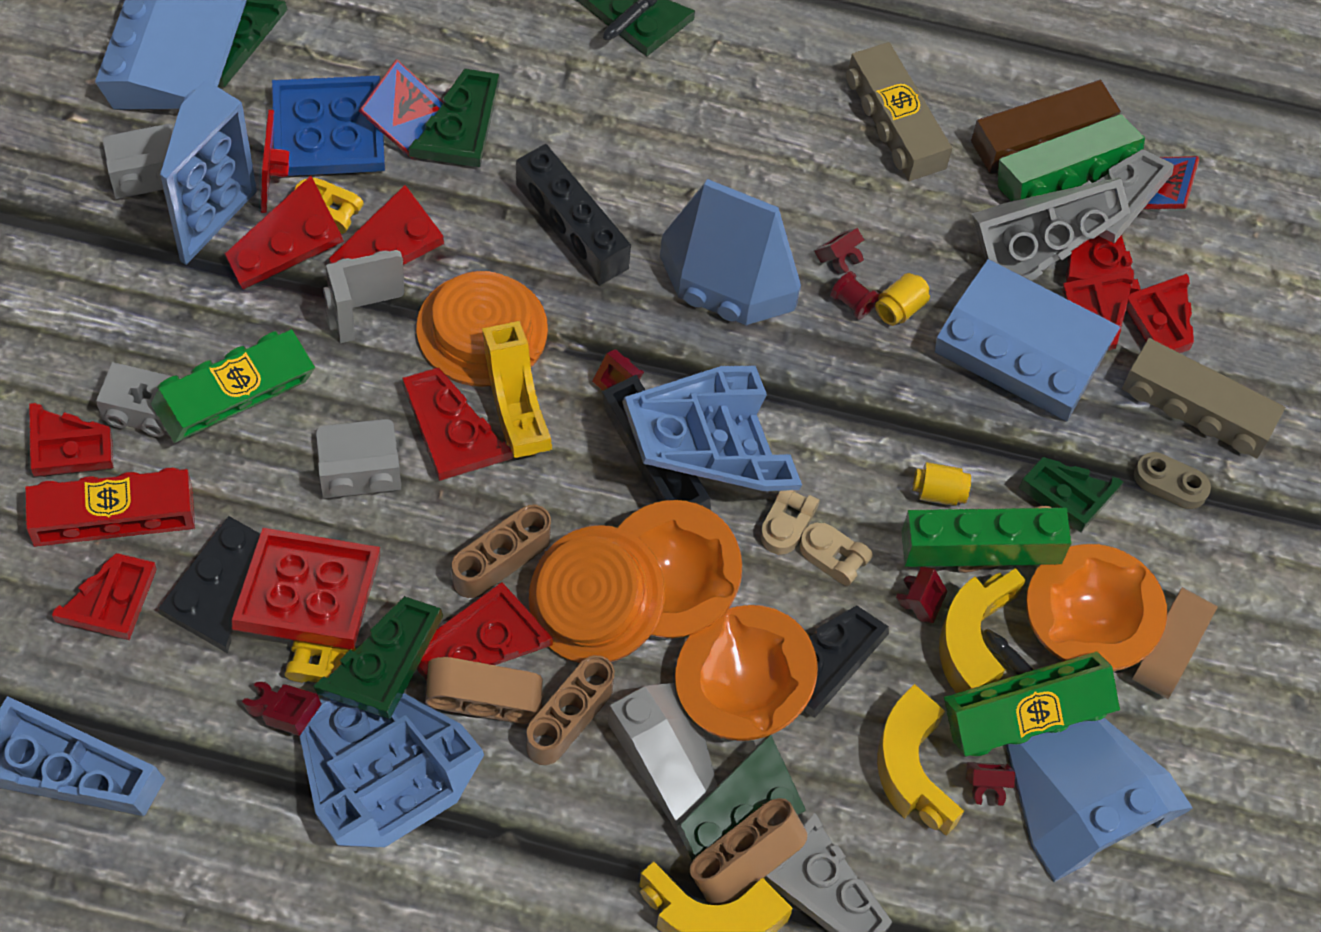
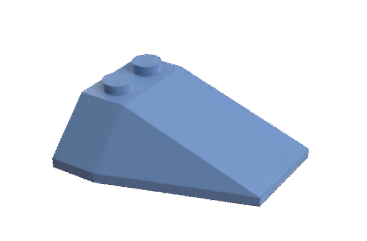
(731, 256)
(710, 429)
(384, 775)
(1089, 792)

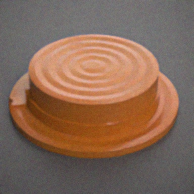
(457, 311)
(697, 563)
(597, 593)
(1097, 604)
(747, 673)

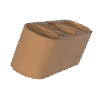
(495, 567)
(1183, 631)
(483, 690)
(564, 727)
(748, 852)

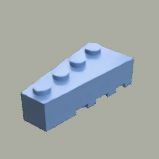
(69, 765)

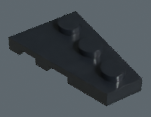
(212, 585)
(841, 650)

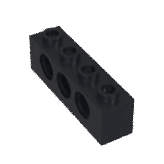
(573, 214)

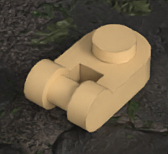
(783, 532)
(821, 545)

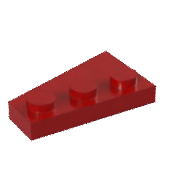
(395, 226)
(285, 237)
(488, 632)

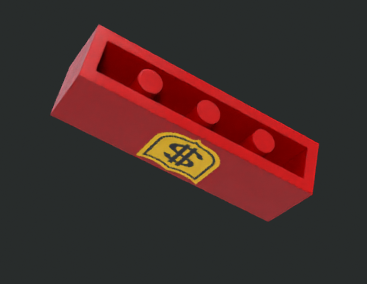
(109, 507)

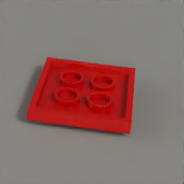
(306, 588)

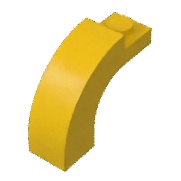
(514, 390)
(961, 646)
(899, 763)
(756, 911)

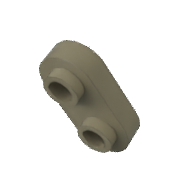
(1172, 481)

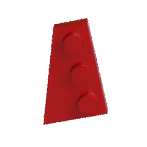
(1099, 258)
(450, 428)

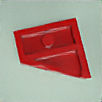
(1103, 295)
(1164, 313)
(67, 443)
(111, 598)

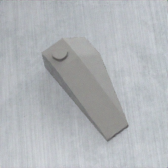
(1047, 227)
(664, 748)

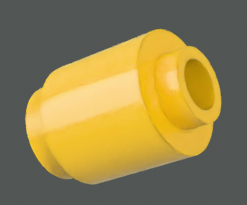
(902, 299)
(942, 484)

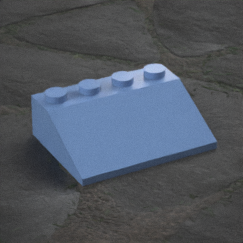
(166, 51)
(206, 167)
(1026, 339)

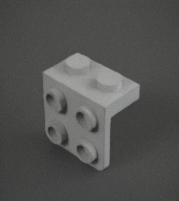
(137, 159)
(358, 284)
(358, 458)

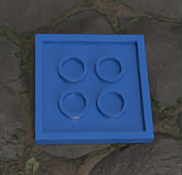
(323, 126)

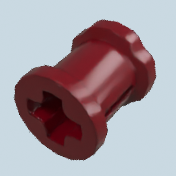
(855, 295)

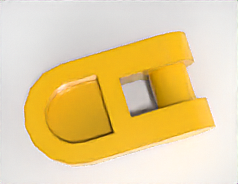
(349, 202)
(302, 671)

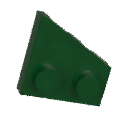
(1069, 488)

